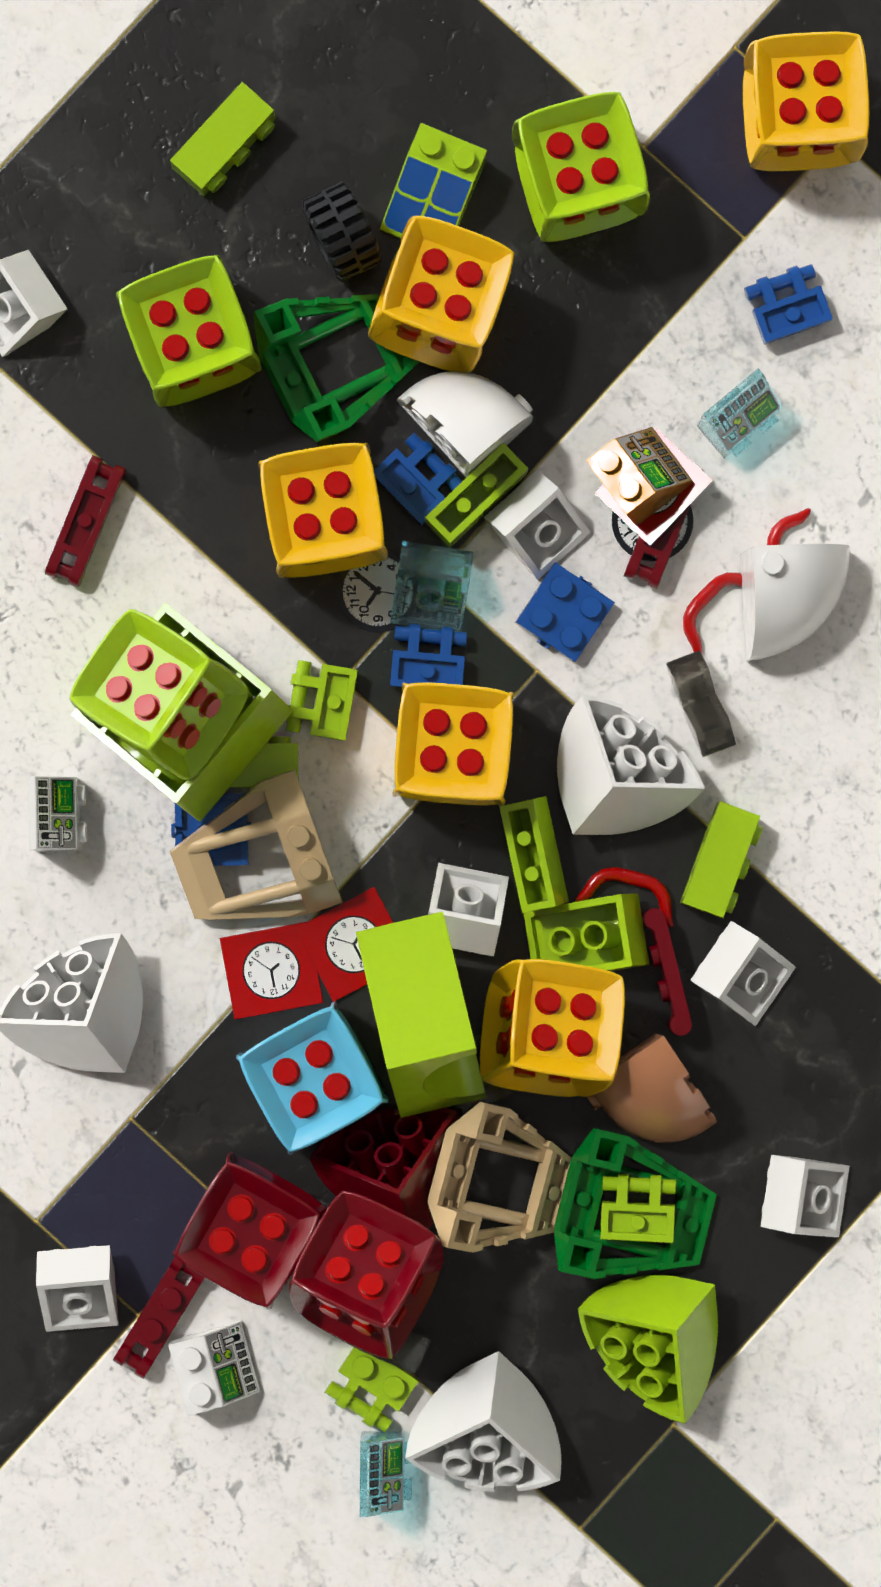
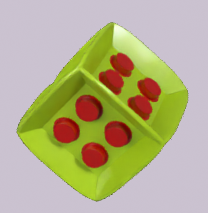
(581, 166)
(188, 330)
(159, 694)

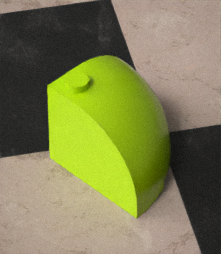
(656, 1339)

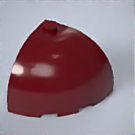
(387, 1159)

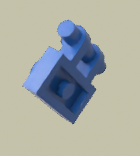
(790, 314)
(408, 485)
(427, 667)

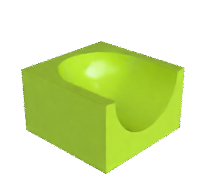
(253, 728)
(421, 1014)

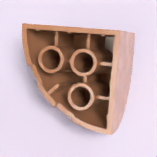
(654, 1095)

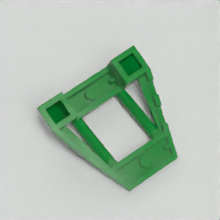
(279, 352)
(574, 1232)

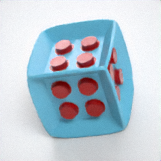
(312, 1078)

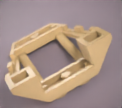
(299, 840)
(460, 1219)

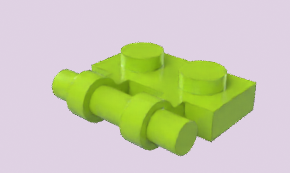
(332, 703)
(638, 1220)
(385, 1381)

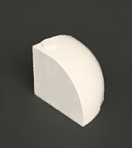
(466, 415)
(789, 593)
(620, 771)
(79, 1007)
(487, 1430)

